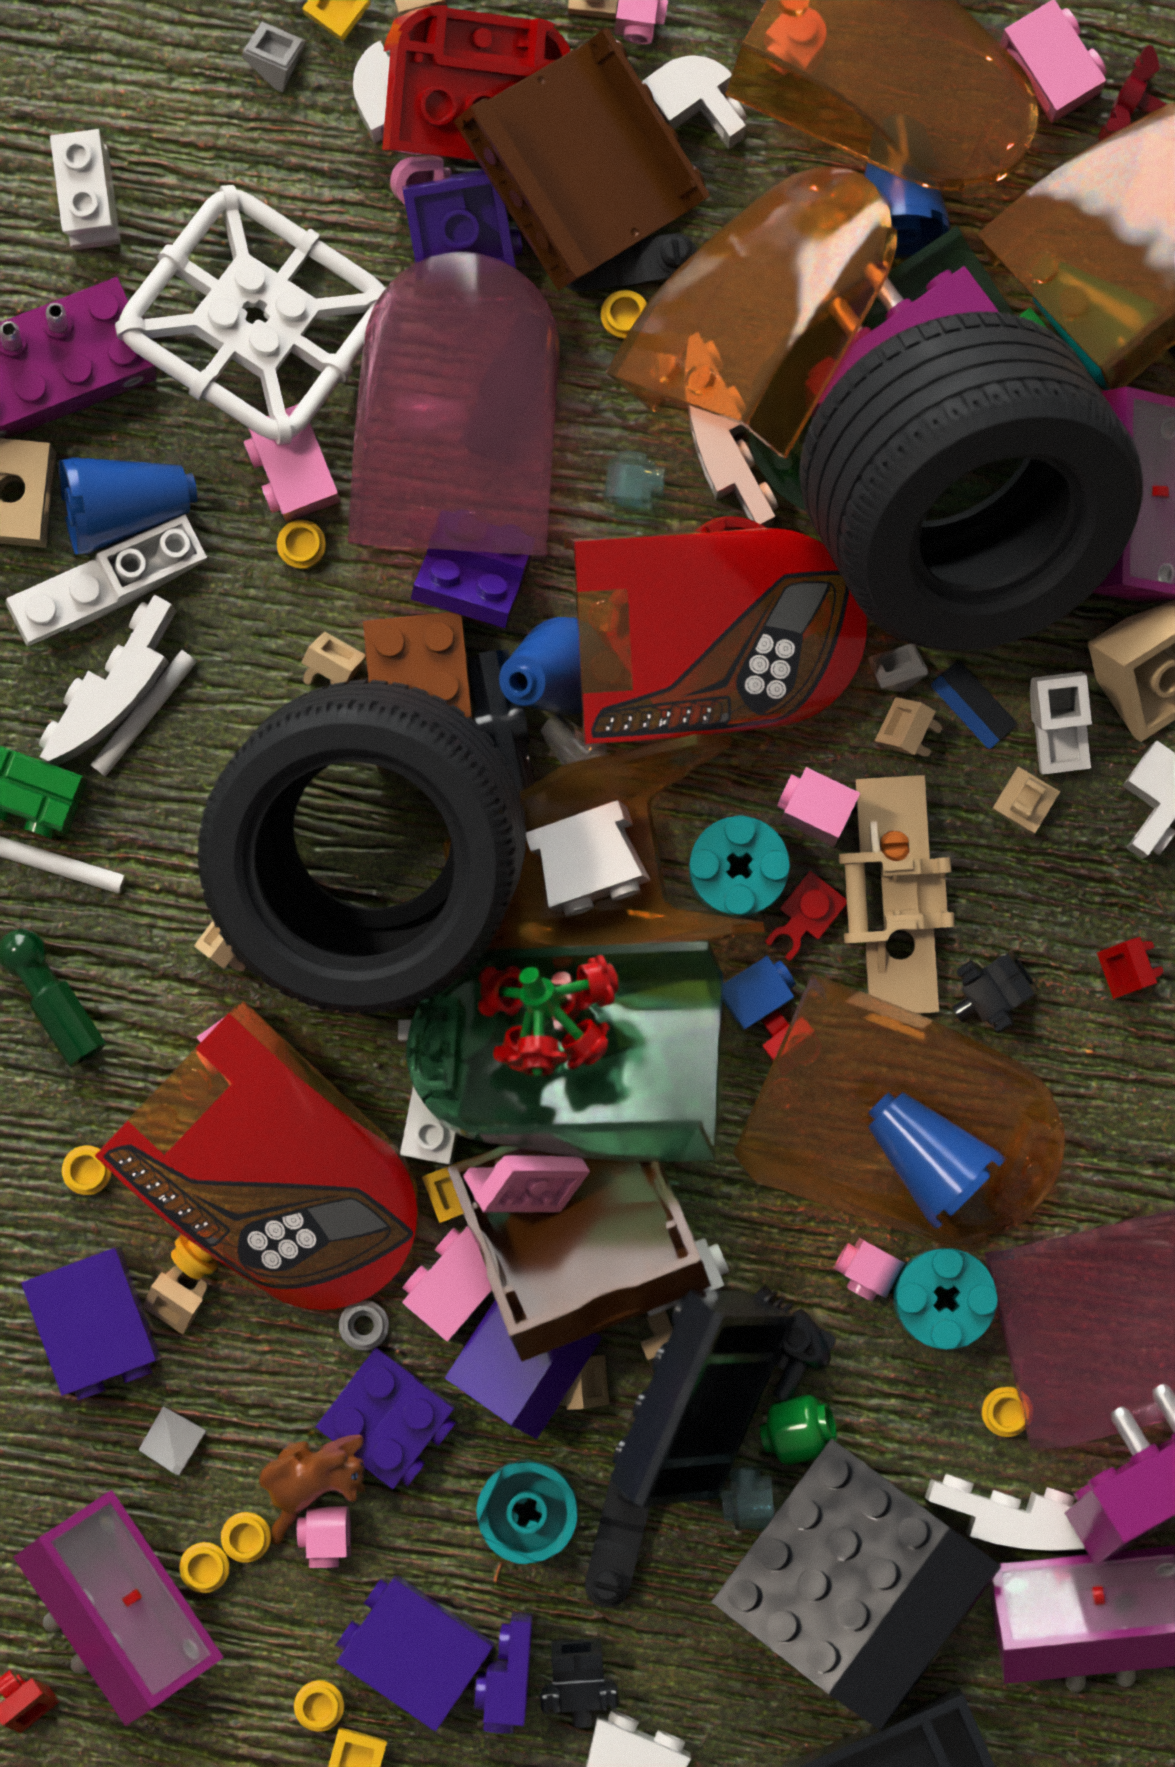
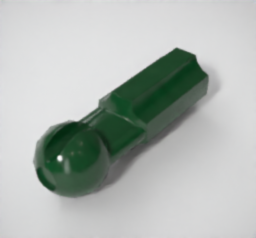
(52, 1000)

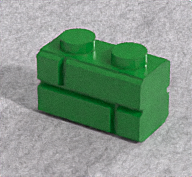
(38, 793)

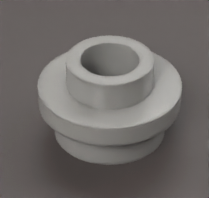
(349, 1332)

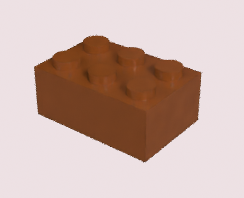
(421, 653)

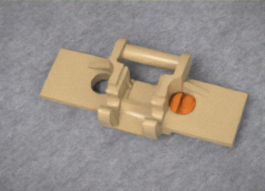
(913, 890)

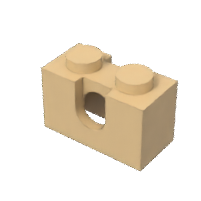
(28, 518)

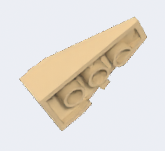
(1138, 668)

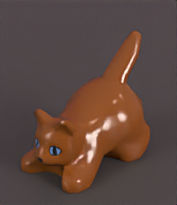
(303, 1476)

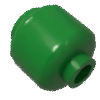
(798, 1429)

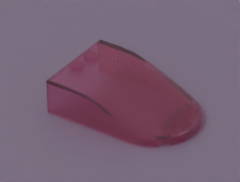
(457, 411)
(1089, 1325)

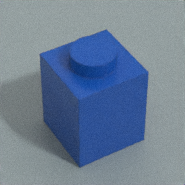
(758, 992)

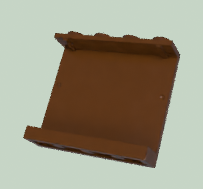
(582, 158)

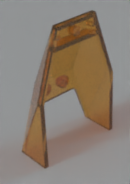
(646, 917)

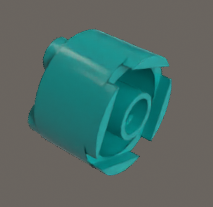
(740, 839)
(973, 1300)
(539, 1537)

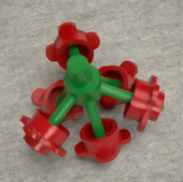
(559, 999)

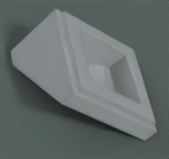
(273, 54)
(172, 1440)

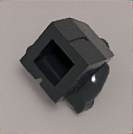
(994, 990)
(578, 1681)

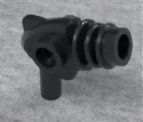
(804, 1347)

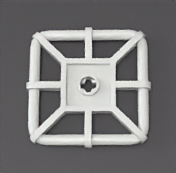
(223, 322)

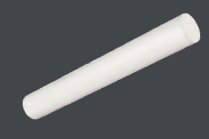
(143, 713)
(61, 865)

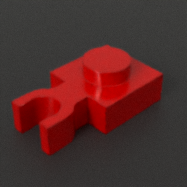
(810, 910)

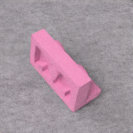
(527, 1183)

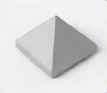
(898, 668)

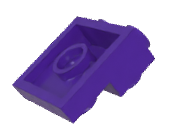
(460, 217)
(471, 583)
(392, 1414)
(504, 1687)

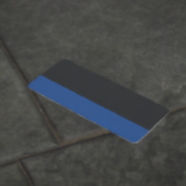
(973, 704)

